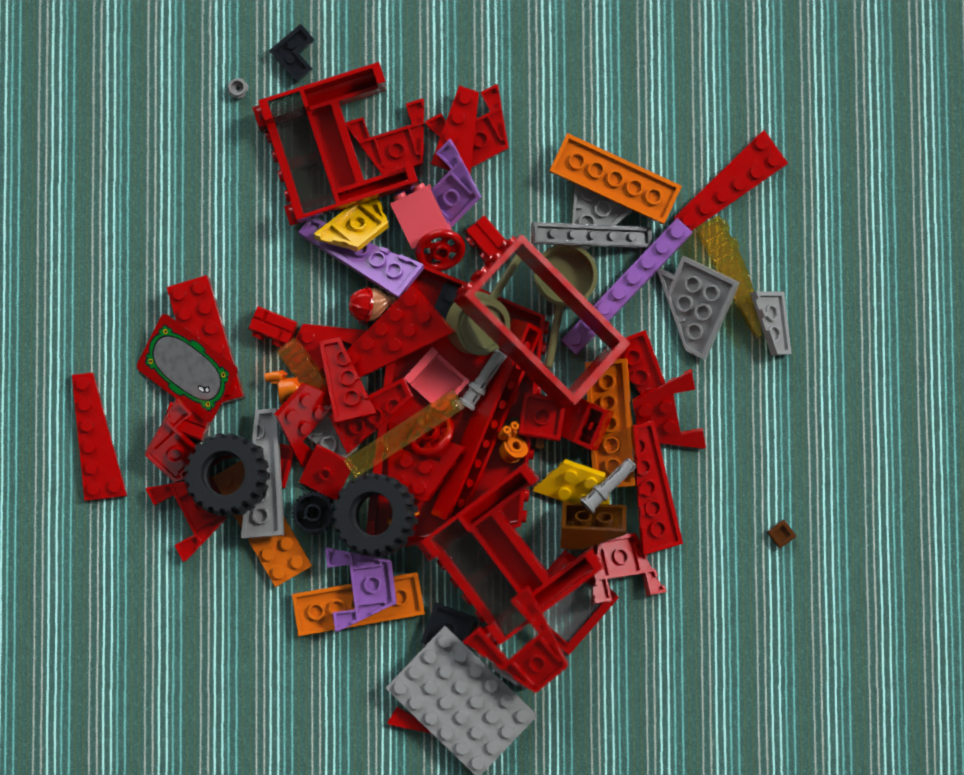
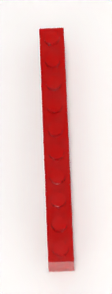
(484, 428)

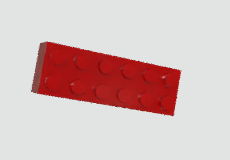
(198, 311)

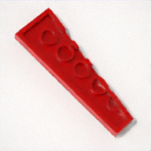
(741, 175)
(97, 454)
(655, 504)

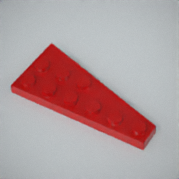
(398, 333)

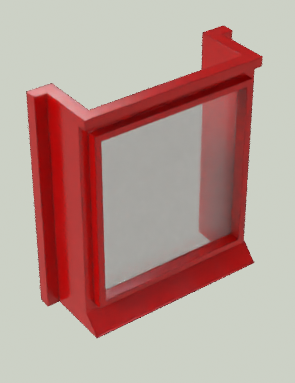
(574, 615)

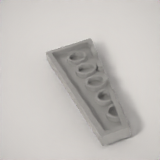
(267, 516)

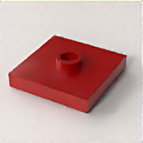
(541, 418)
(325, 472)

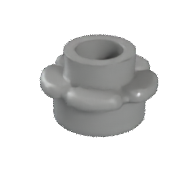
(238, 82)

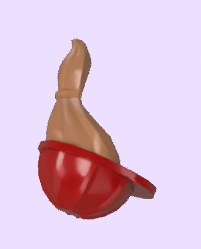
(369, 304)

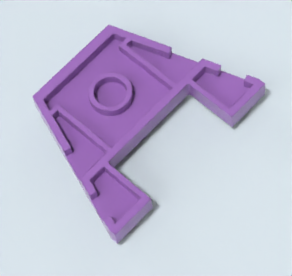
(456, 190)
(371, 585)

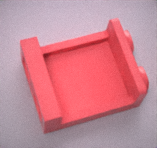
(418, 213)
(436, 377)

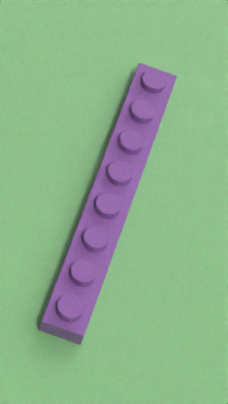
(630, 282)

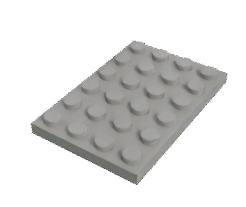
(461, 701)

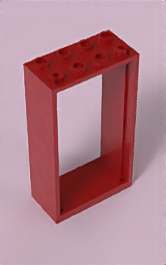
(515, 349)

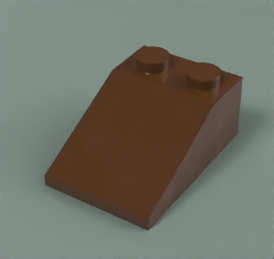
(583, 529)

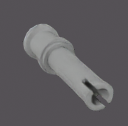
(478, 387)
(601, 492)

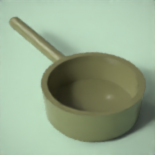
(580, 271)
(468, 335)

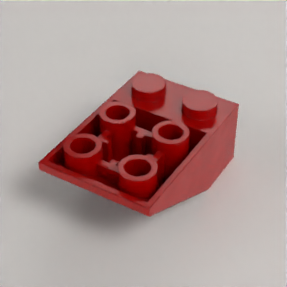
(586, 423)

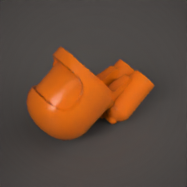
(286, 386)
(513, 446)

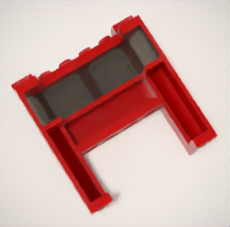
(317, 148)
(495, 562)

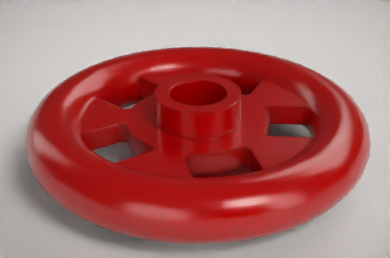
(444, 252)
(433, 436)

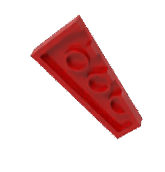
(460, 127)

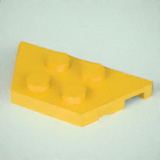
(354, 226)
(570, 482)

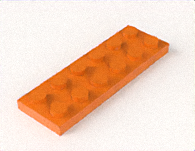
(615, 178)
(613, 393)
(279, 555)
(316, 607)

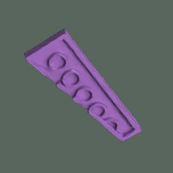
(377, 264)

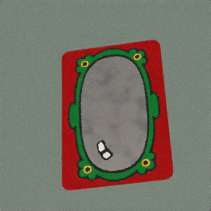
(187, 367)

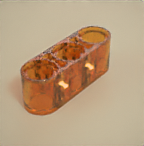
(302, 364)

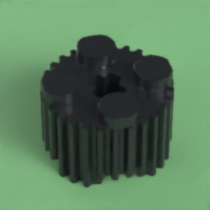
(302, 511)

